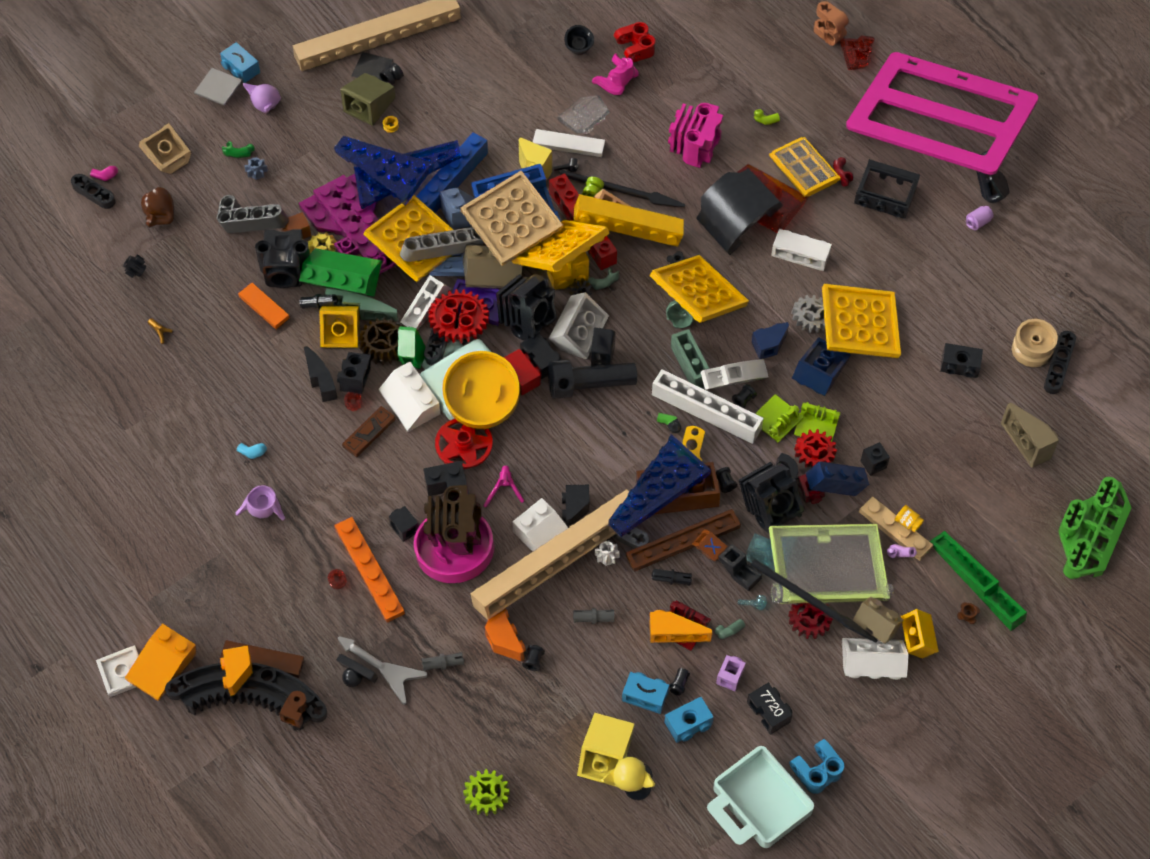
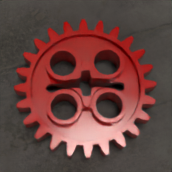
(472, 318)

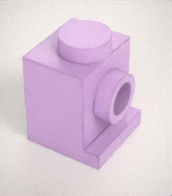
(727, 679)

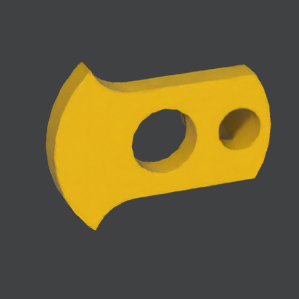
(698, 438)

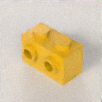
(919, 633)

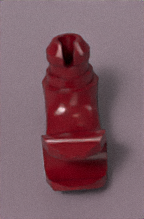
(845, 176)

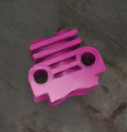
(696, 133)

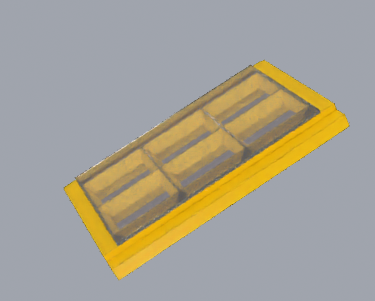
(804, 167)

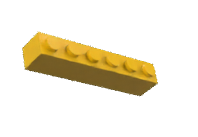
(629, 220)

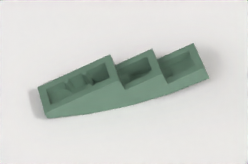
(368, 307)

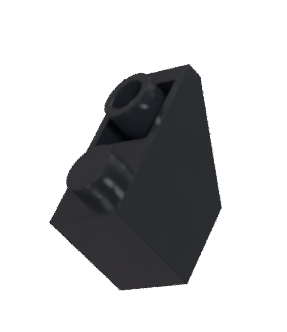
(577, 503)

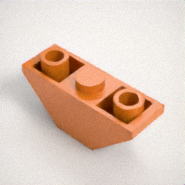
(503, 637)

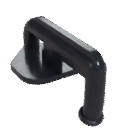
(997, 180)

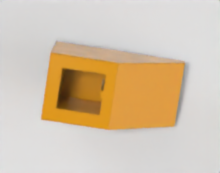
(237, 667)

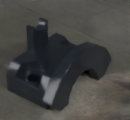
(790, 463)

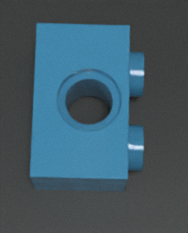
(694, 710)

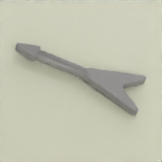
(393, 674)

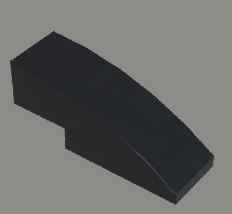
(320, 375)

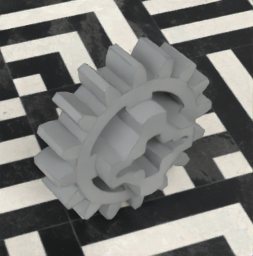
(811, 313)

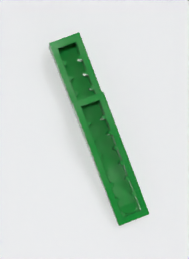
(980, 581)

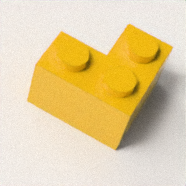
(572, 270)

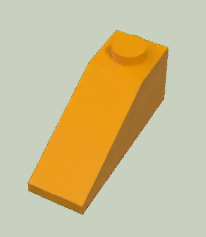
(675, 628)

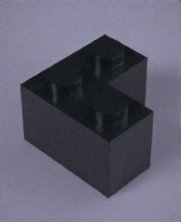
(442, 476)

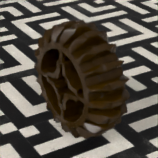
(381, 346)

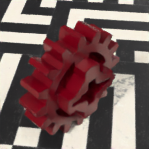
(807, 620)

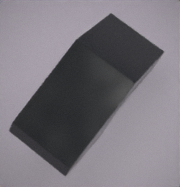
(736, 564)

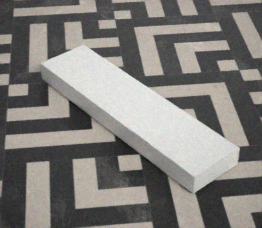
(569, 143)

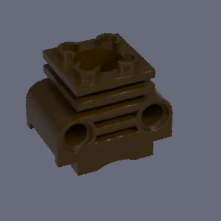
(454, 520)

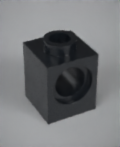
(875, 458)
(403, 523)

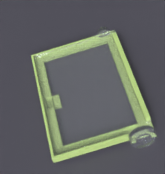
(829, 562)

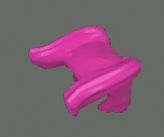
(617, 77)

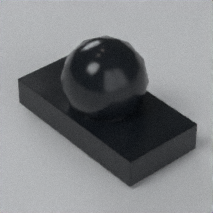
(353, 674)

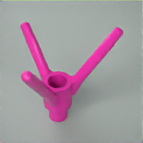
(504, 480)

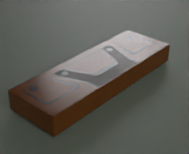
(368, 431)

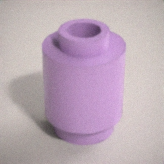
(979, 217)

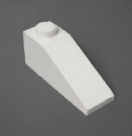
(419, 309)

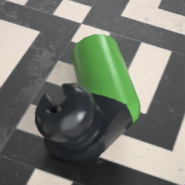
(671, 421)

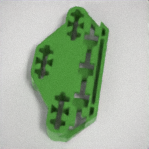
(1090, 523)

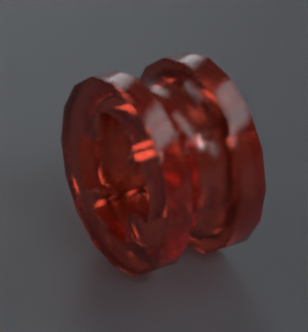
(355, 406)
(337, 585)

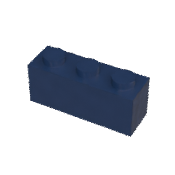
(837, 478)

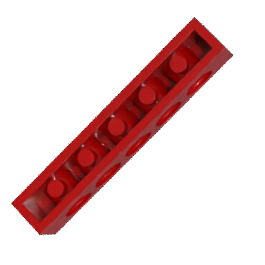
(565, 197)

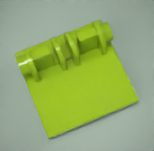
(778, 418)
(817, 418)

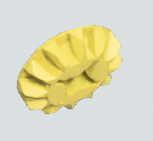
(328, 239)

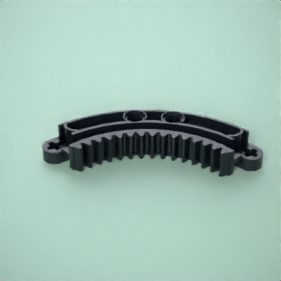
(206, 686)

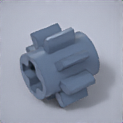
(256, 168)

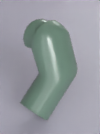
(730, 630)

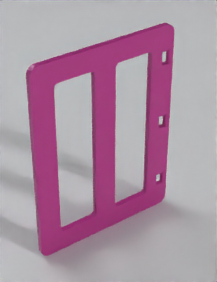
(1005, 132)

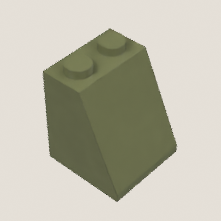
(367, 98)

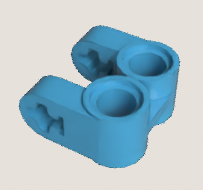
(829, 758)

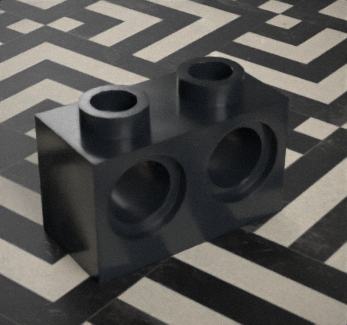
(354, 372)

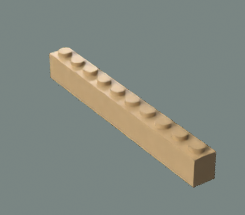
(375, 32)
(546, 560)

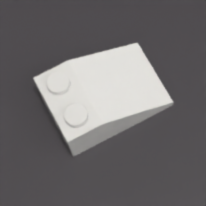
(538, 525)

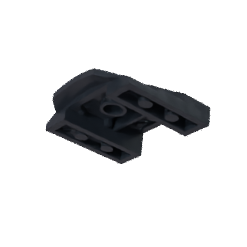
(735, 206)

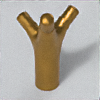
(159, 329)

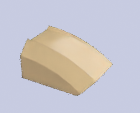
(166, 149)

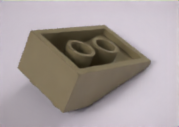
(1030, 435)

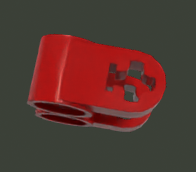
(637, 34)

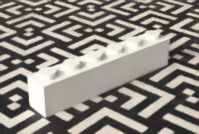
(707, 406)

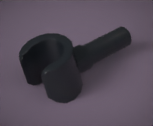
(572, 166)

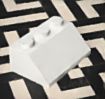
(576, 325)
(410, 397)
(874, 659)

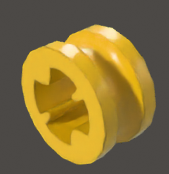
(390, 129)

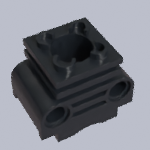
(526, 305)
(771, 495)

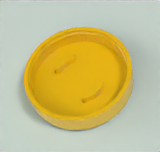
(481, 389)

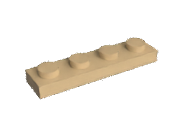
(884, 518)

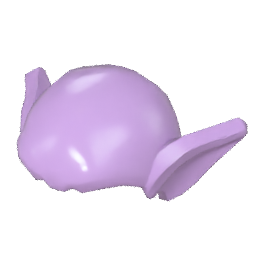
(263, 96)
(261, 503)

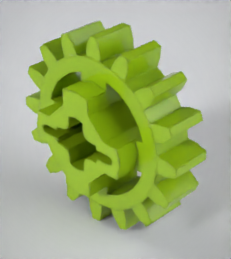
(486, 782)

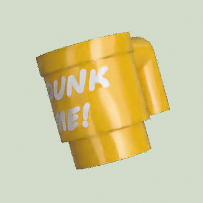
(909, 519)

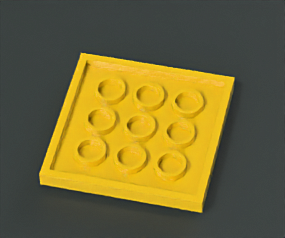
(407, 222)
(562, 246)
(699, 288)
(861, 321)

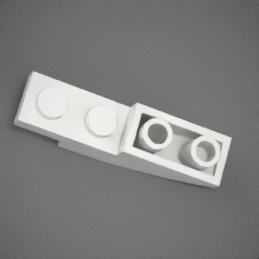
(734, 373)

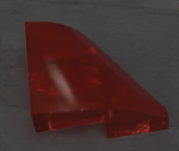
(857, 51)

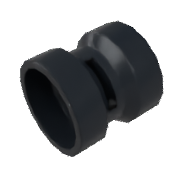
(392, 74)

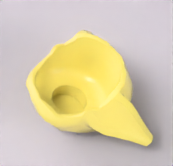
(629, 775)

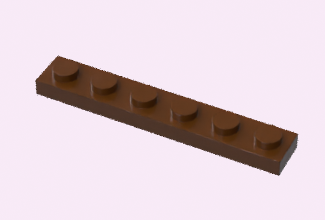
(681, 540)

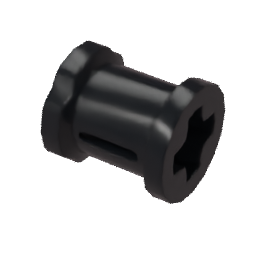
(744, 396)
(726, 480)
(533, 657)

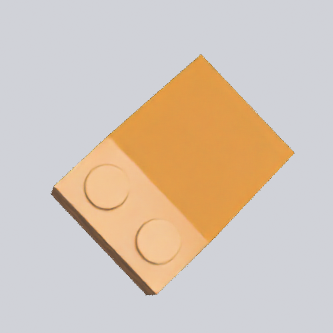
(161, 661)

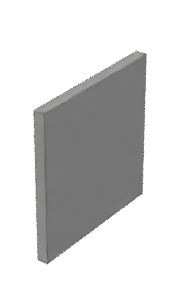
(218, 86)

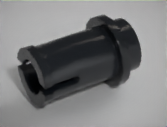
(677, 687)

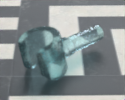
(759, 603)

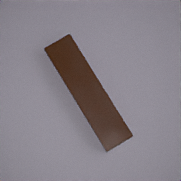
(283, 661)

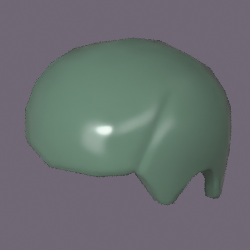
(678, 315)

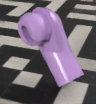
(901, 551)

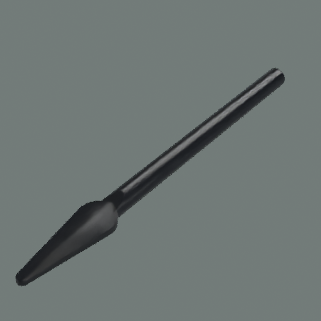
(654, 197)
(845, 621)

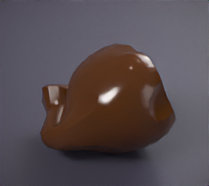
(158, 207)

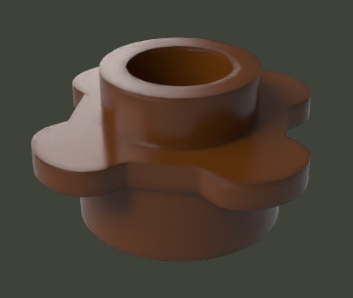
(968, 607)

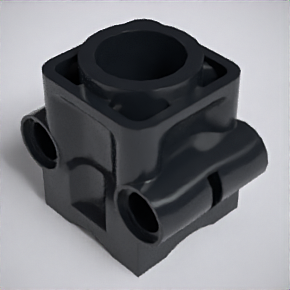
(282, 257)

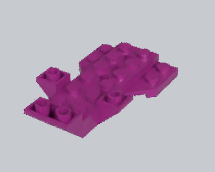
(338, 210)

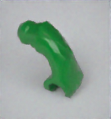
(242, 152)

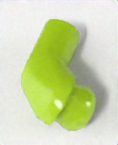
(766, 120)

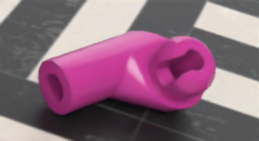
(106, 174)

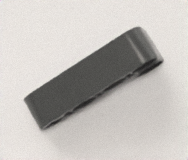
(238, 219)

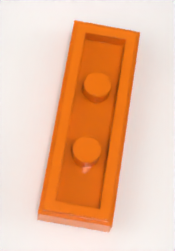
(263, 305)

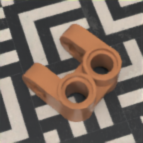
(833, 21)

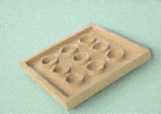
(511, 218)

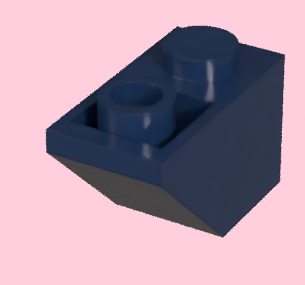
(769, 340)

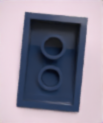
(820, 367)

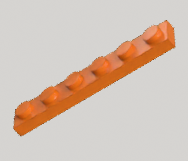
(369, 569)

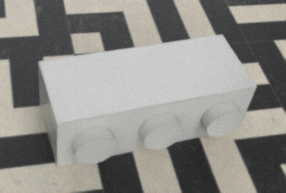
(801, 249)

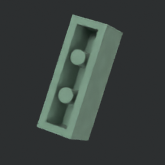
(689, 356)

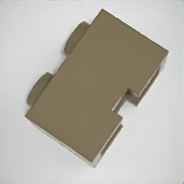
(878, 619)

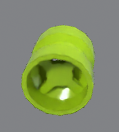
(593, 186)

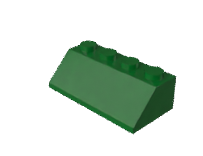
(341, 272)

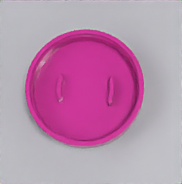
(448, 567)

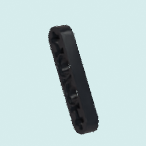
(1059, 362)

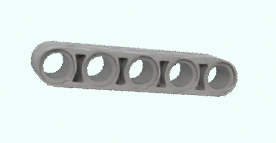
(439, 244)

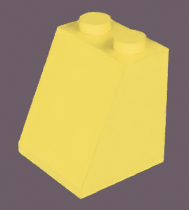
(604, 746)

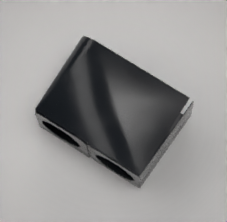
(602, 346)

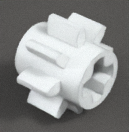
(607, 553)

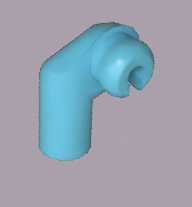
(253, 451)

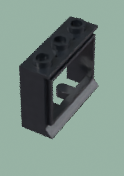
(882, 203)

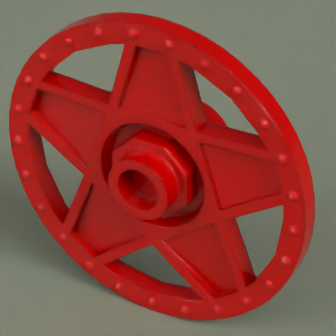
(463, 444)

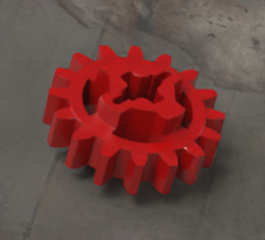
(807, 443)

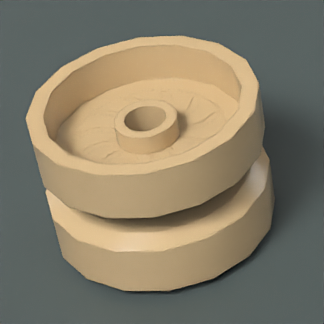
(1034, 342)

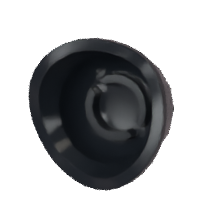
(578, 39)

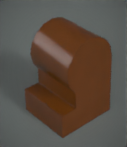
(293, 708)

